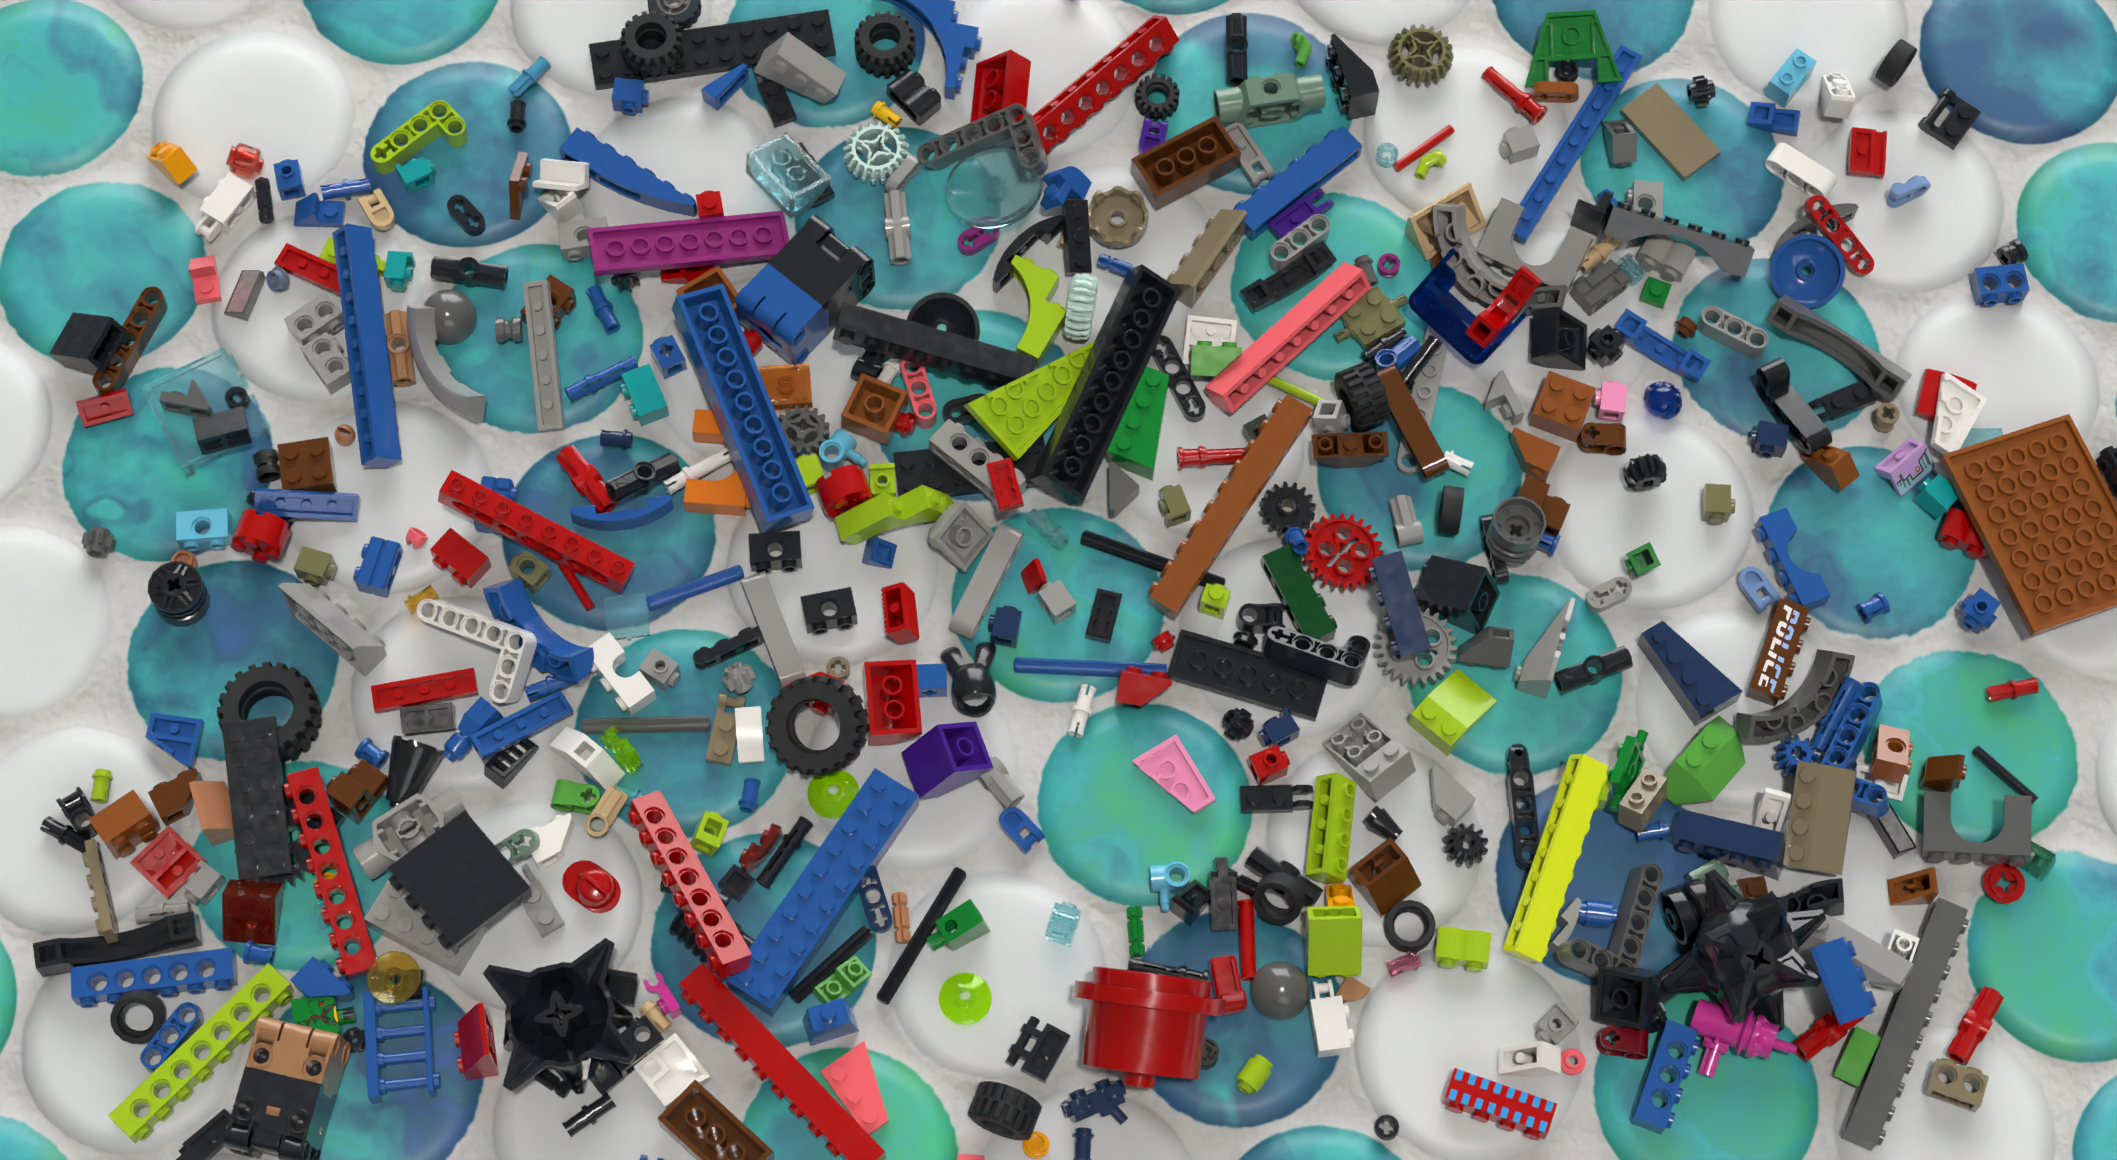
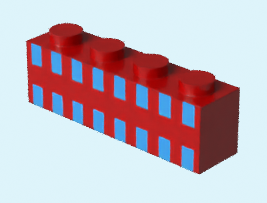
(1499, 1104)

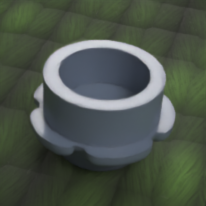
(277, 279)

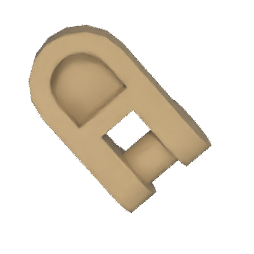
(380, 216)

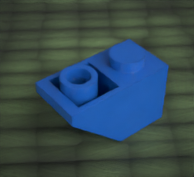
(317, 980)

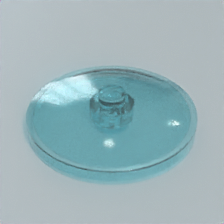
(992, 188)

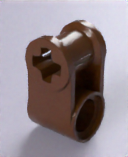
(1603, 438)

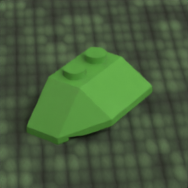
(1706, 765)

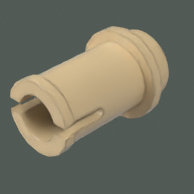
(655, 1016)

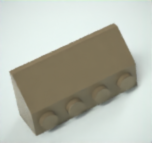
(1208, 254)
(1819, 818)

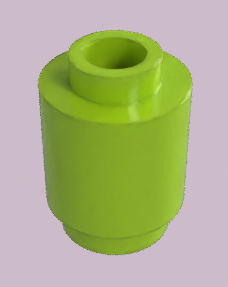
(1254, 1075)

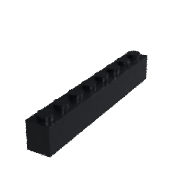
(930, 346)

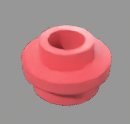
(1572, 1069)

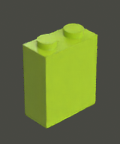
(1333, 941)

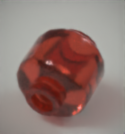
(245, 160)

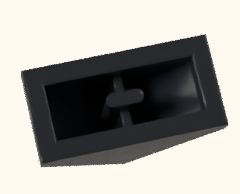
(1190, 902)

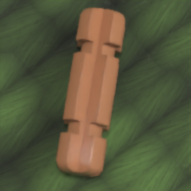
(901, 917)

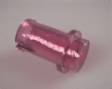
(1404, 963)

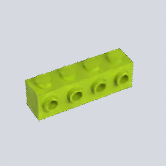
(1331, 828)

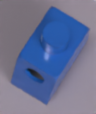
(829, 1021)

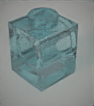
(1063, 923)

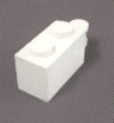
(225, 206)
(1329, 1022)

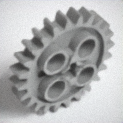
(1410, 668)

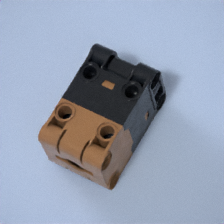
(286, 1091)

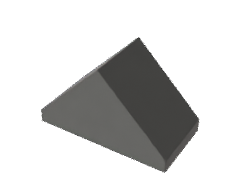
(1121, 490)

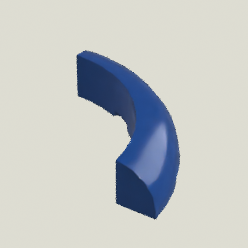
(553, 653)

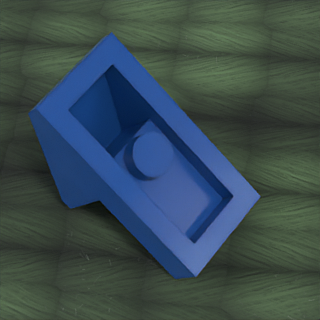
(317, 213)

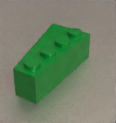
(1139, 430)

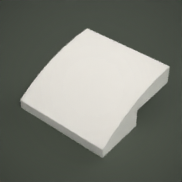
(1207, 329)

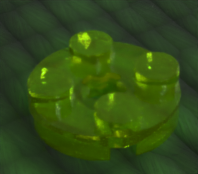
(626, 756)

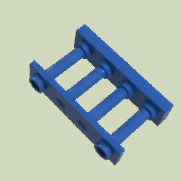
(375, 1034)

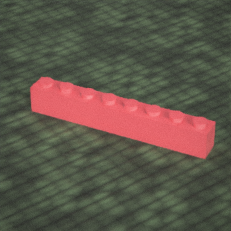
(1288, 337)

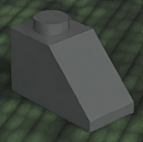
(1620, 142)

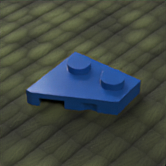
(176, 736)

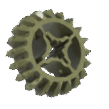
(1422, 46)

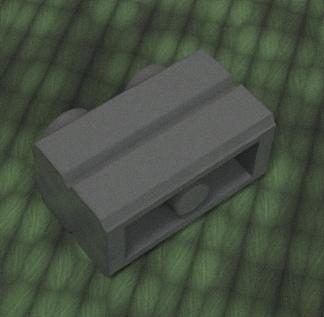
(1599, 287)

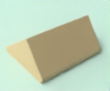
(1421, 227)

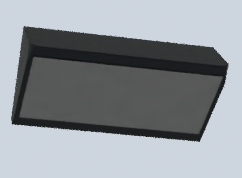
(1893, 833)

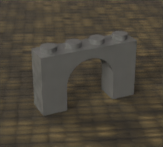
(1943, 843)

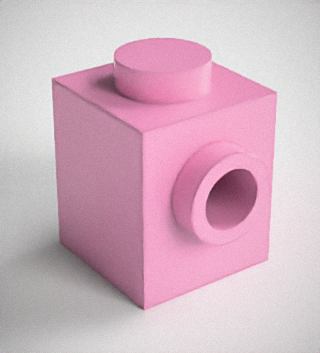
(1611, 401)

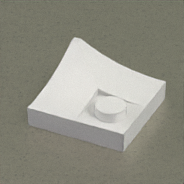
(671, 1070)

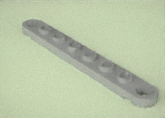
(1425, 395)

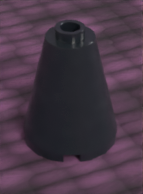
(409, 768)

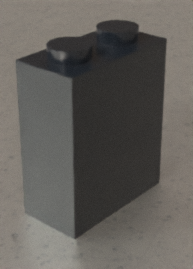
(88, 342)

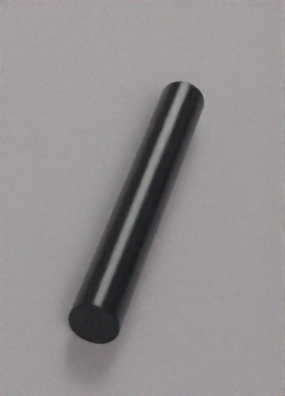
(2003, 773)

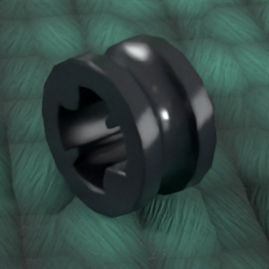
(240, 392)
(1393, 1123)

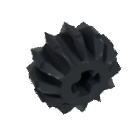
(1645, 472)
(1455, 845)

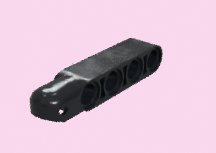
(1519, 767)

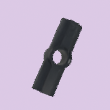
(1236, 38)
(484, 273)
(653, 471)
(1607, 665)
(1264, 863)

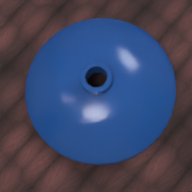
(1826, 269)

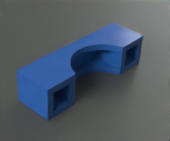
(1802, 587)

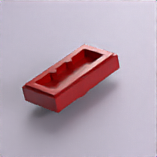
(1004, 485)

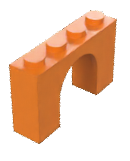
(717, 496)

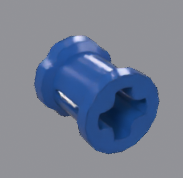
(1549, 543)
(1872, 607)
(371, 754)
(259, 953)

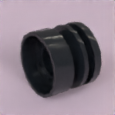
(178, 594)

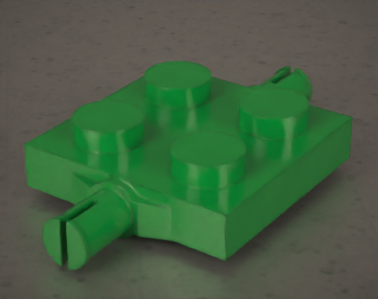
(1627, 767)

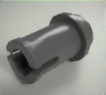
(1365, 263)

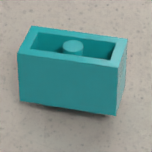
(644, 394)

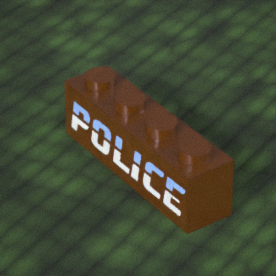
(1778, 652)

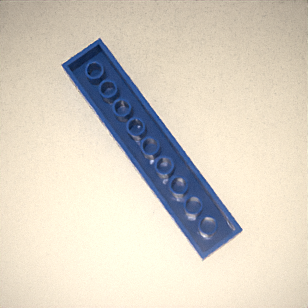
(742, 408)
(824, 891)

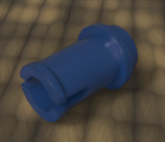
(616, 438)
(1083, 1143)

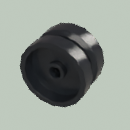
(1685, 909)

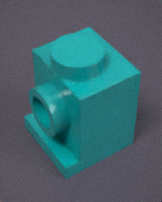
(416, 174)
(399, 270)

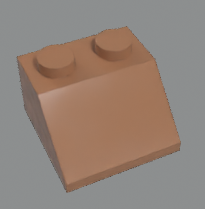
(213, 810)

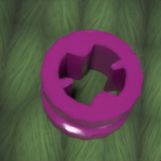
(1393, 259)

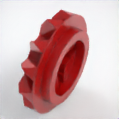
(2009, 874)

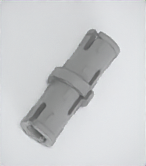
(148, 915)

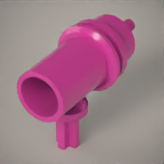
(1719, 1031)

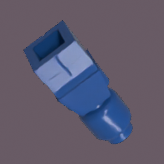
(475, 719)

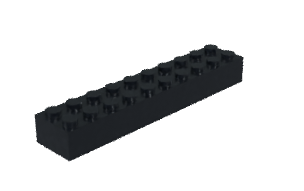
(1105, 385)

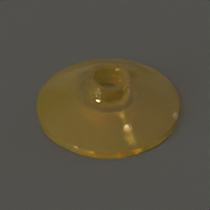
(385, 968)

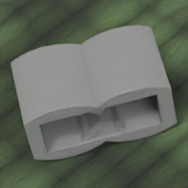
(1666, 256)

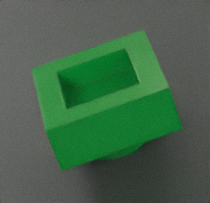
(1655, 292)

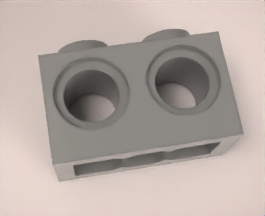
(311, 316)
(325, 364)

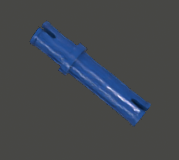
(574, 392)
(1835, 713)

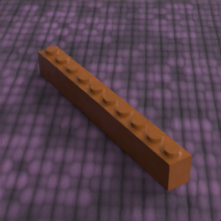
(1230, 506)

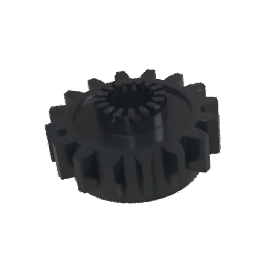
(1287, 497)

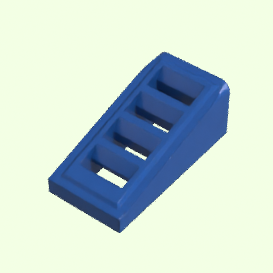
(724, 87)

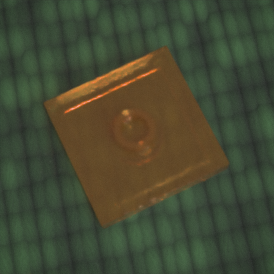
(788, 385)

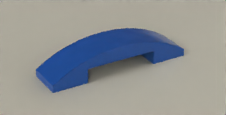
(1660, 349)
(622, 520)

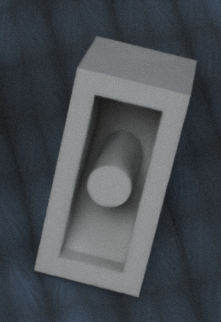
(1449, 798)

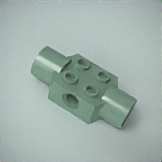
(1269, 99)

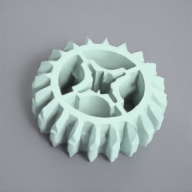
(872, 145)
(1081, 306)

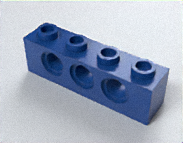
(1672, 1037)

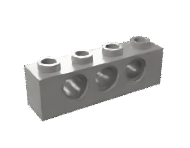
(954, 434)

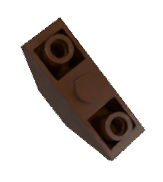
(1350, 449)

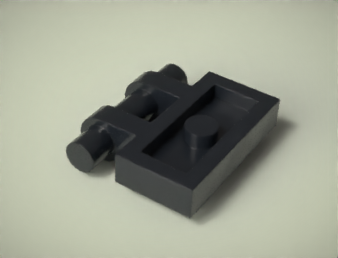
(1045, 1052)

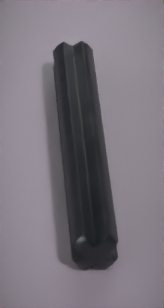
(829, 965)

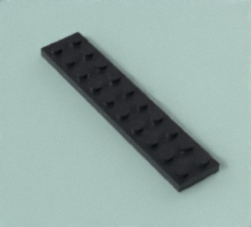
(718, 47)

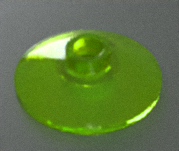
(832, 805)
(965, 1011)

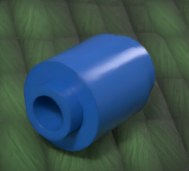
(1597, 913)

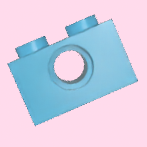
(1790, 78)
(192, 522)

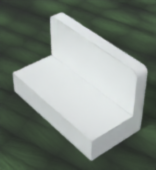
(563, 175)

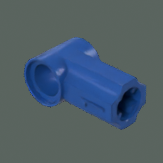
(1399, 355)

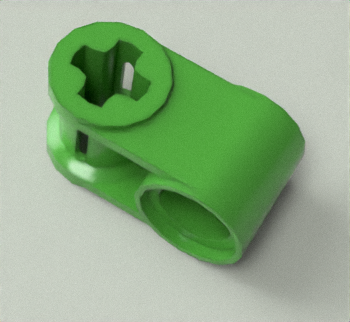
(572, 797)

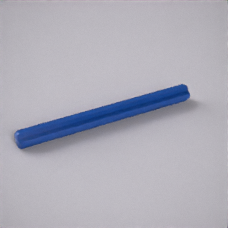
(1081, 667)

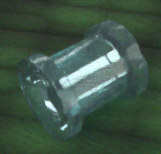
(1631, 269)

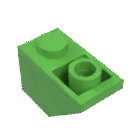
(1211, 360)

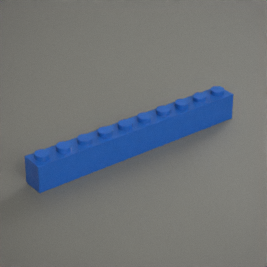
(366, 346)

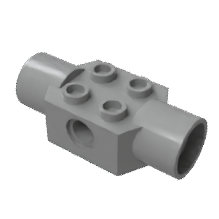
(404, 829)

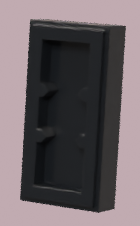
(1103, 615)

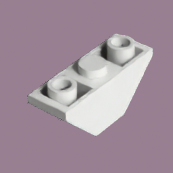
(1836, 96)
(587, 757)

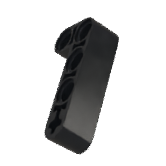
(1789, 407)
(1317, 656)

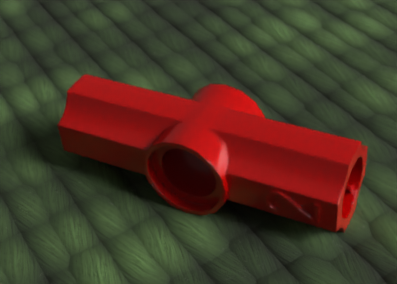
(585, 479)
(1974, 1025)
(1823, 1034)

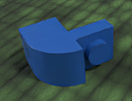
(1063, 185)

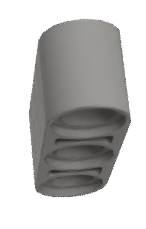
(1303, 233)
(1745, 332)

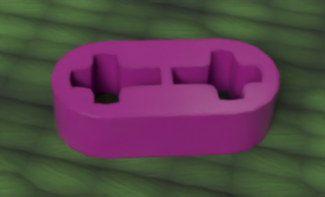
(980, 240)

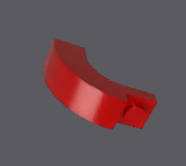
(1505, 307)

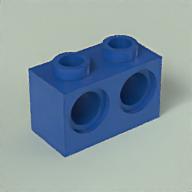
(1998, 278)

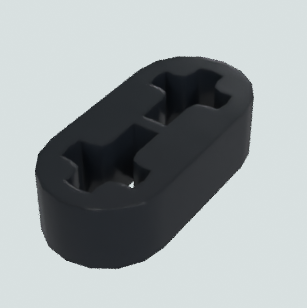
(469, 212)

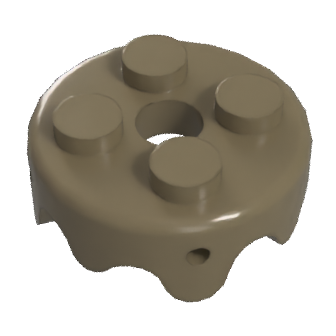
(1118, 202)

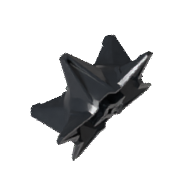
(1745, 927)
(561, 1018)

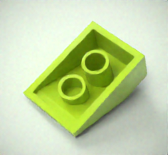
(1451, 711)

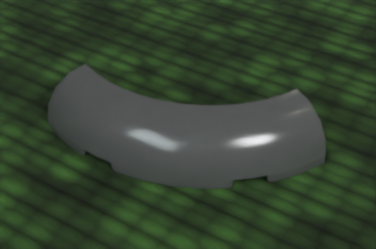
(1804, 706)

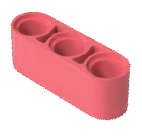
(919, 402)

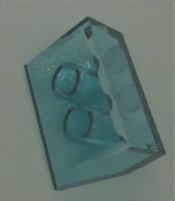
(787, 174)

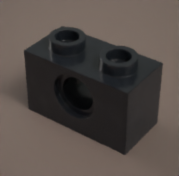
(764, 543)
(838, 600)

